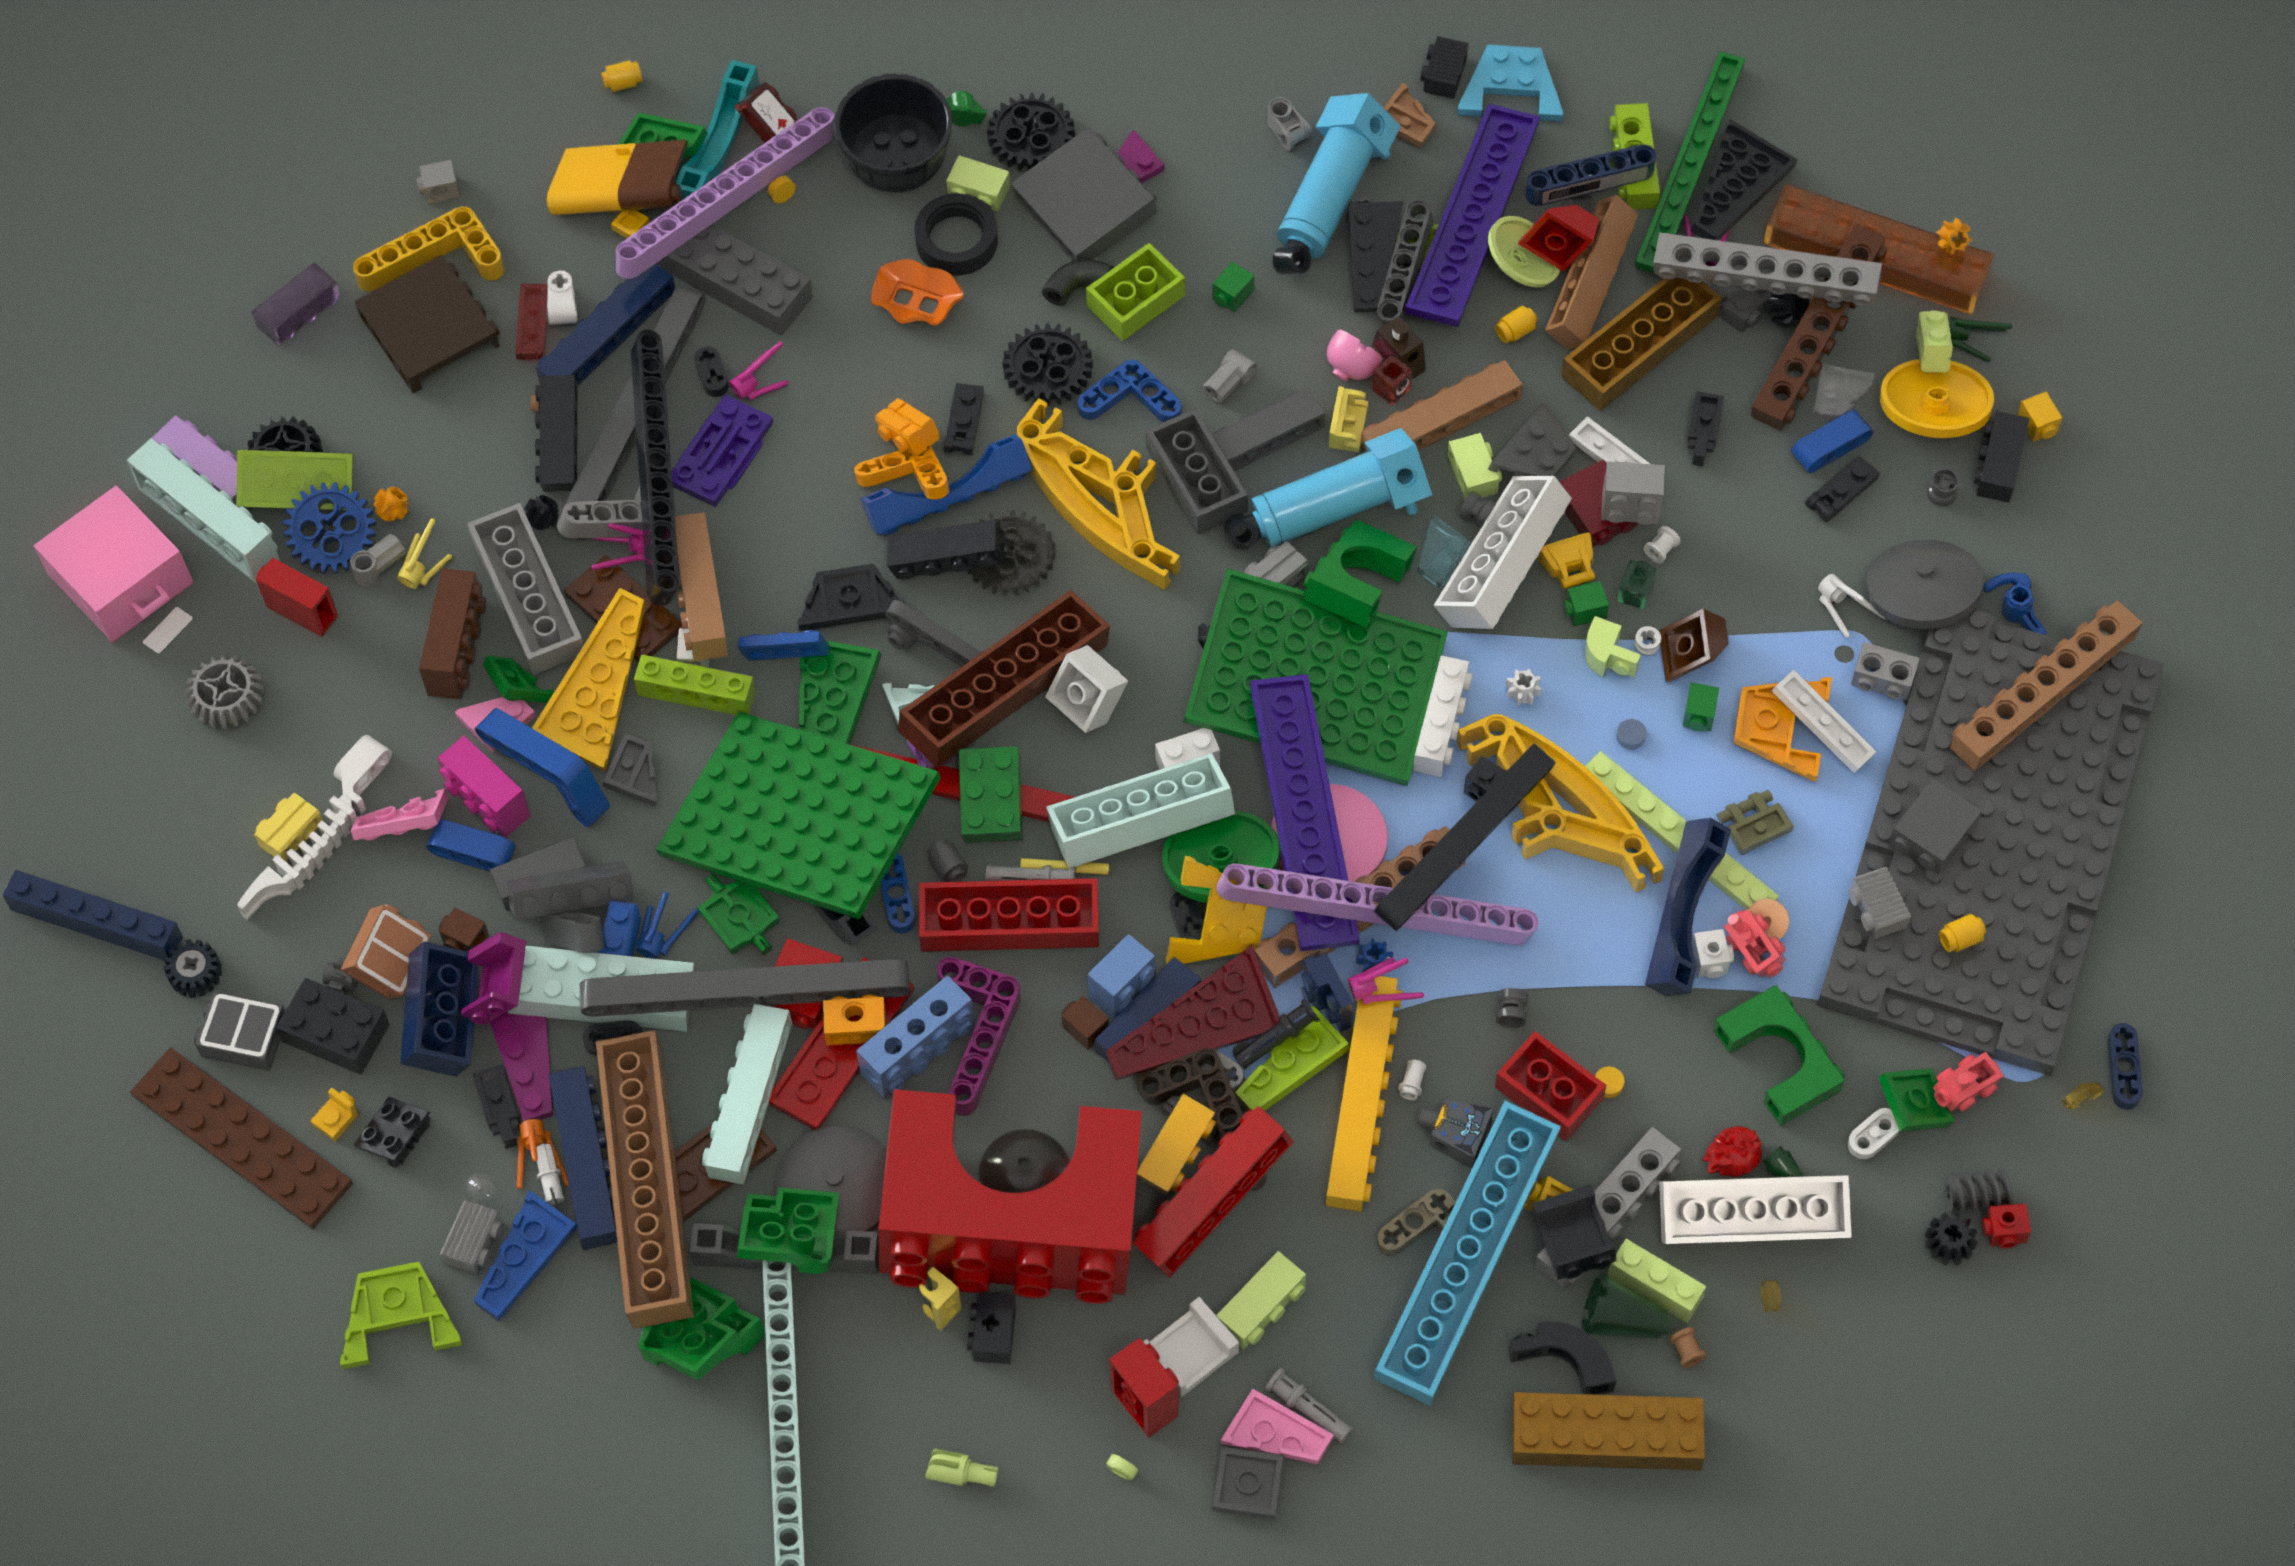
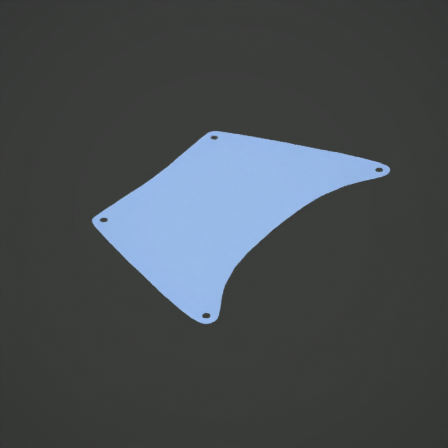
(1587, 912)

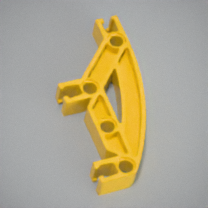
(1064, 485)
(1599, 830)

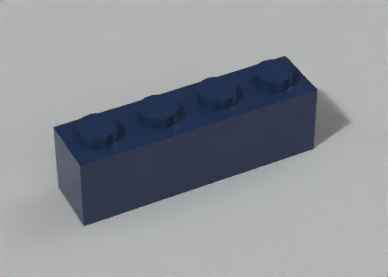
(1161, 992)

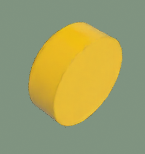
(781, 189)
(1613, 1079)

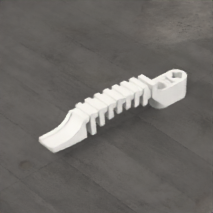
(355, 772)

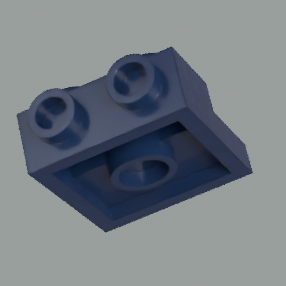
(1326, 991)

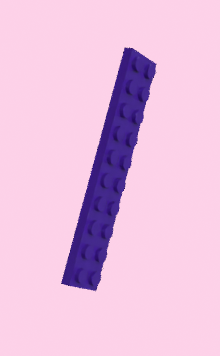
(1473, 207)
(1301, 799)

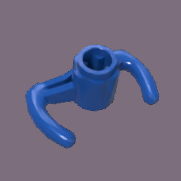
(2018, 601)

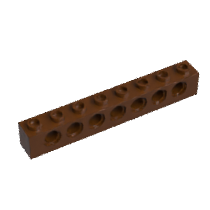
(1775, 412)

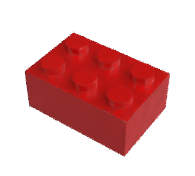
(1550, 1085)
(1144, 1386)

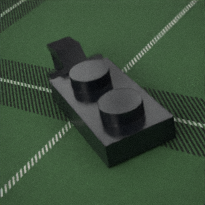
(1704, 425)
(498, 1104)

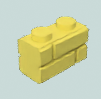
(287, 826)

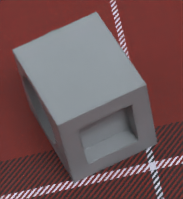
(438, 181)

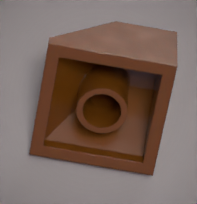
(1692, 643)

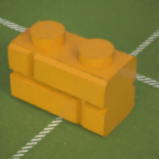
(906, 427)

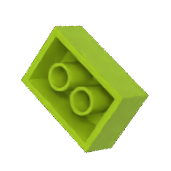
(1135, 291)

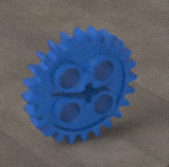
(308, 513)

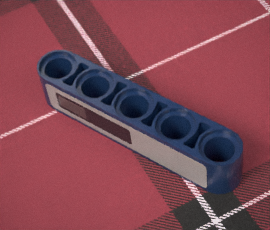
(1579, 172)

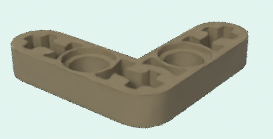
(1420, 1208)

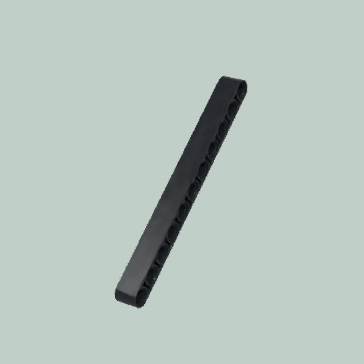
(653, 426)

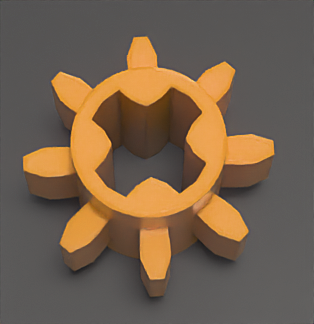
(1954, 236)
(391, 504)

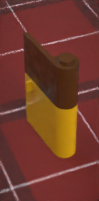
(617, 178)

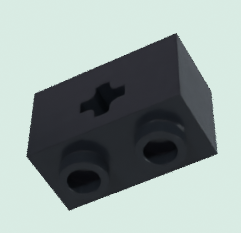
(995, 1345)

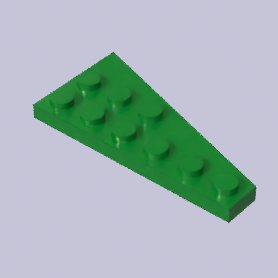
(836, 690)

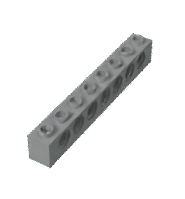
(1756, 258)

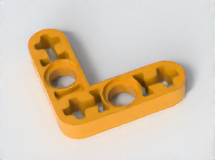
(881, 470)

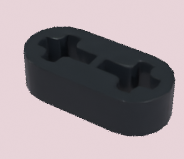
(716, 370)
(1181, 920)

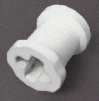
(1661, 544)

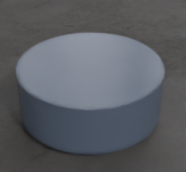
(1631, 734)

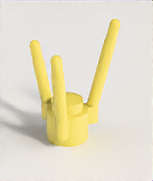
(412, 571)

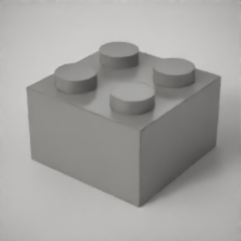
(1632, 492)

